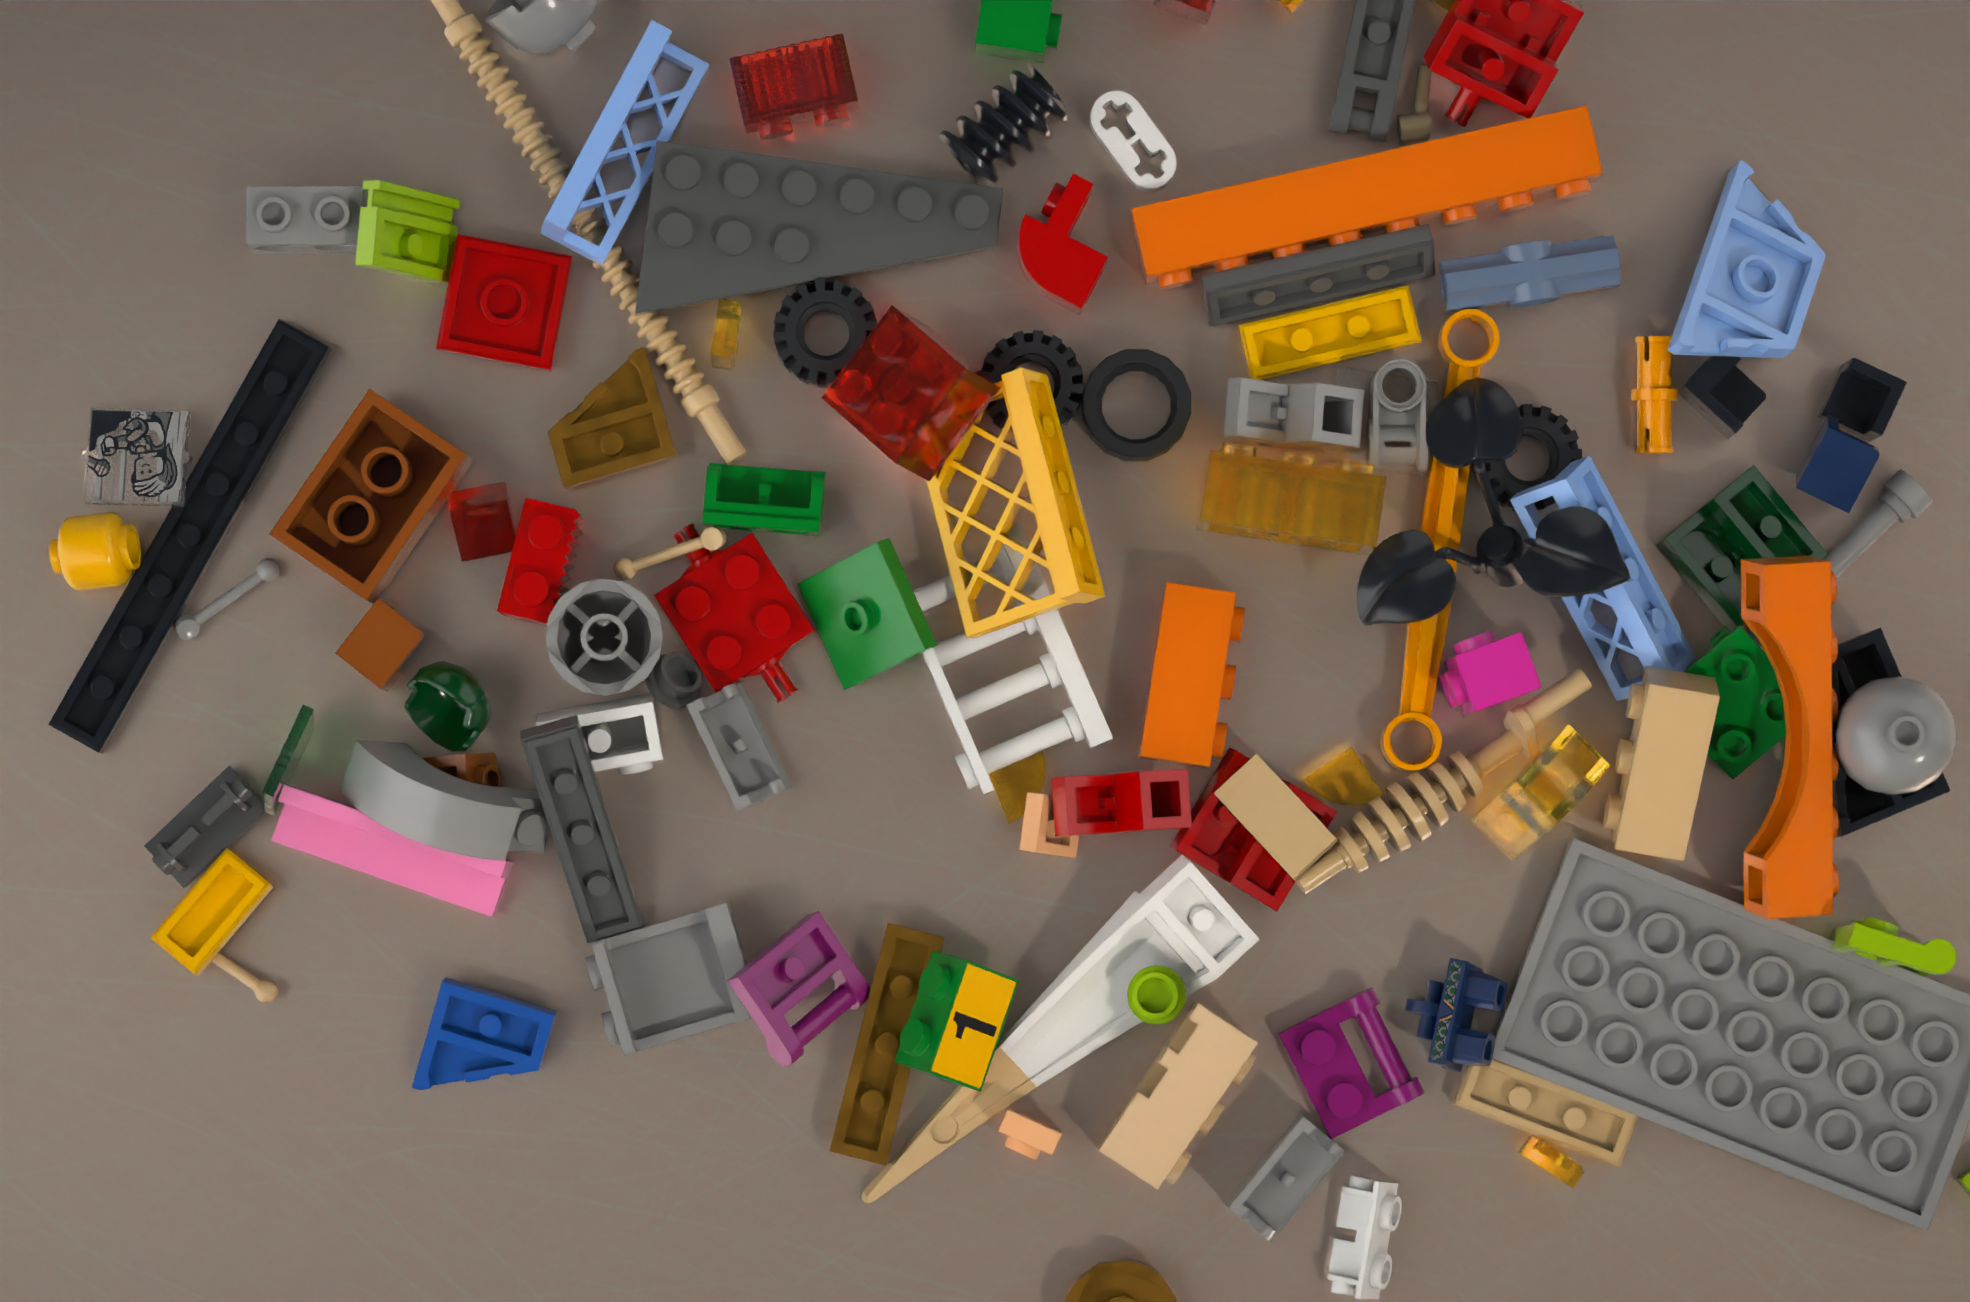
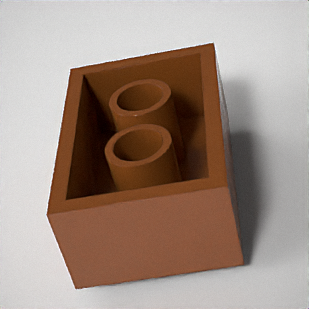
(371, 497)

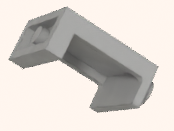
(669, 979)

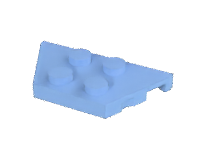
(1749, 278)

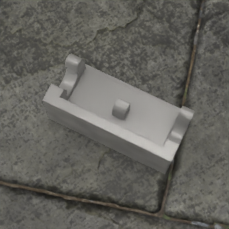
(739, 746)
(1285, 1177)

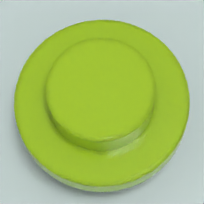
(1156, 994)

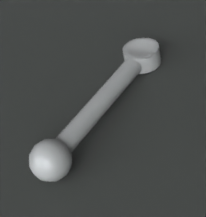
(189, 625)

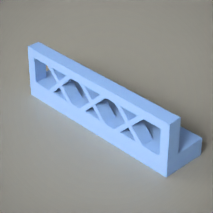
(606, 132)
(1637, 603)

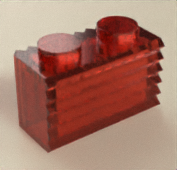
(795, 86)

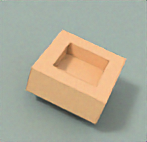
(1039, 829)
(1028, 1135)

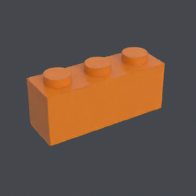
(1190, 675)

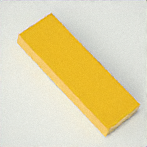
(1329, 334)

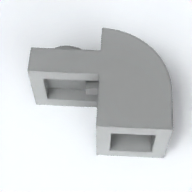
(1294, 415)

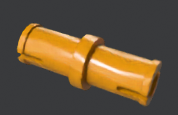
(1654, 395)

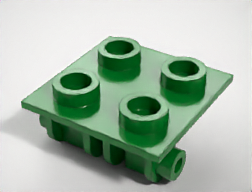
(1750, 700)

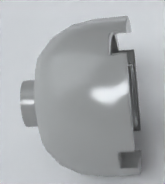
(543, 24)
(604, 637)
(1894, 735)

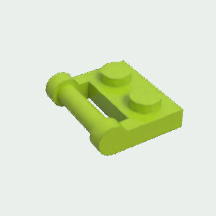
(1878, 940)

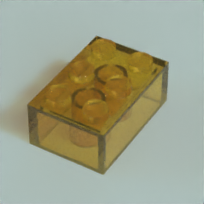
(1291, 500)

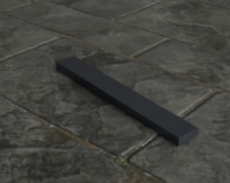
(190, 536)

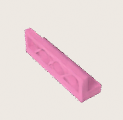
(357, 842)

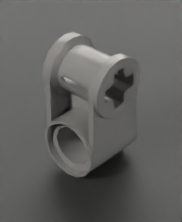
(1397, 421)

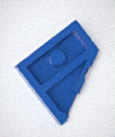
(481, 1036)

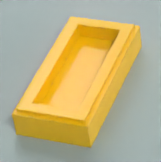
(212, 912)

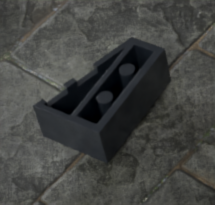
(1858, 663)

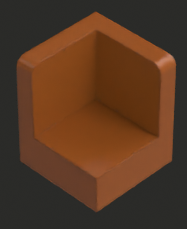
(380, 644)

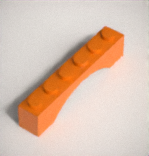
(1791, 855)

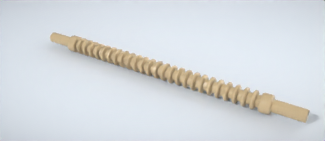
(698, 399)

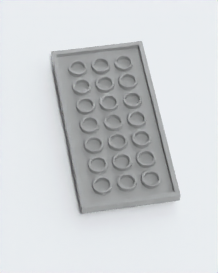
(1743, 1034)

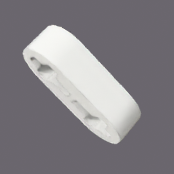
(1122, 150)

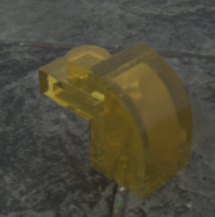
(1541, 793)

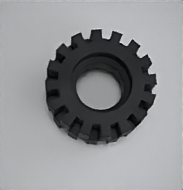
(796, 312)
(1042, 350)
(1559, 442)

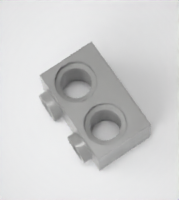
(303, 219)

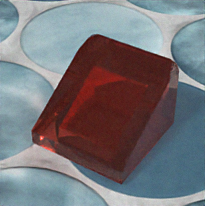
(482, 521)

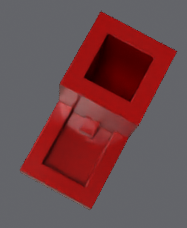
(1052, 259)
(1121, 802)

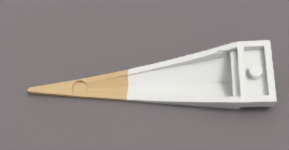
(1170, 924)

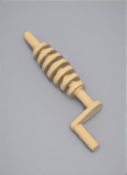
(1445, 787)

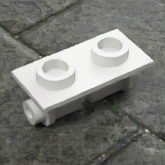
(1366, 1259)

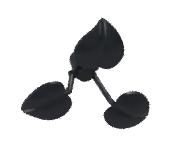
(1568, 558)

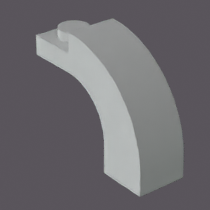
(438, 809)

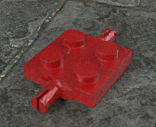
(735, 614)

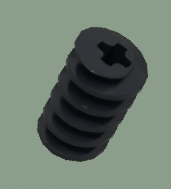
(1005, 125)

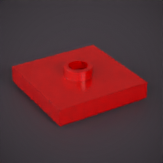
(504, 302)

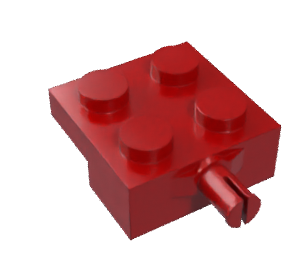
(1501, 51)

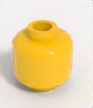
(95, 551)

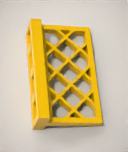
(1054, 502)

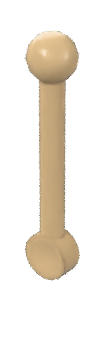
(711, 539)
(264, 990)

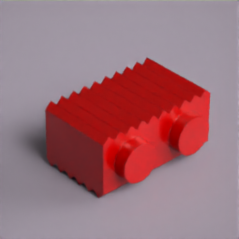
(540, 561)

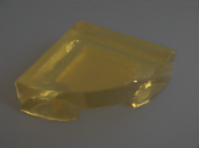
(724, 341)
(1344, 780)
(1015, 781)
(1551, 1161)

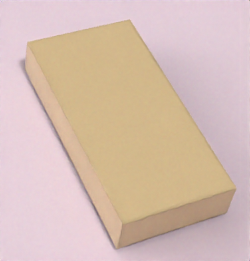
(1275, 817)

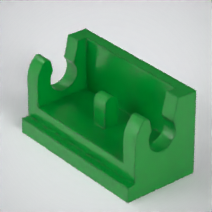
(764, 499)

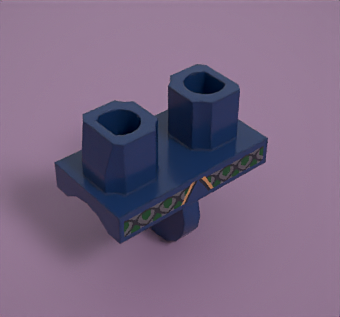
(1449, 1013)

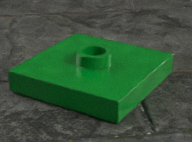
(867, 614)

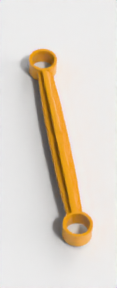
(1443, 524)

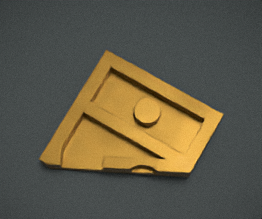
(614, 427)

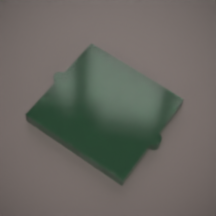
(288, 759)

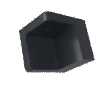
(1722, 394)
(1863, 399)

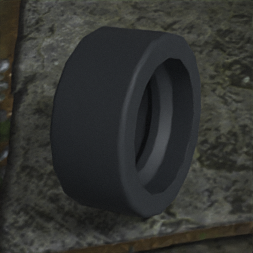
(1136, 361)

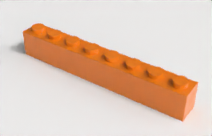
(1367, 195)

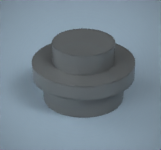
(675, 680)

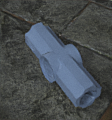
(1530, 273)

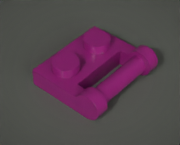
(789, 973)
(1332, 1071)

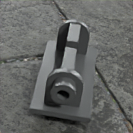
(205, 827)

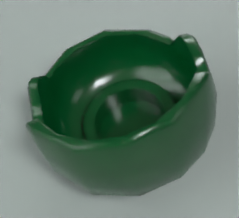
(448, 705)

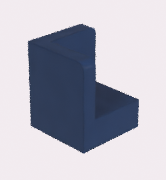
(1836, 466)

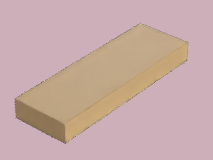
(1546, 1110)

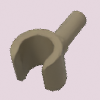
(1416, 126)

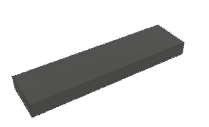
(1318, 275)
(581, 828)

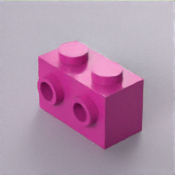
(1488, 672)

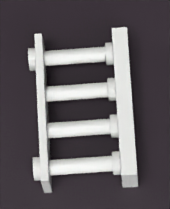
(1055, 668)

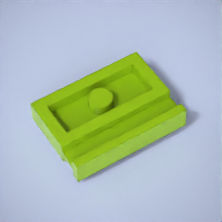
(406, 232)

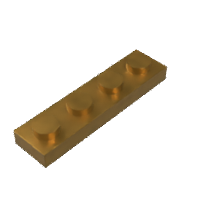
(875, 1081)

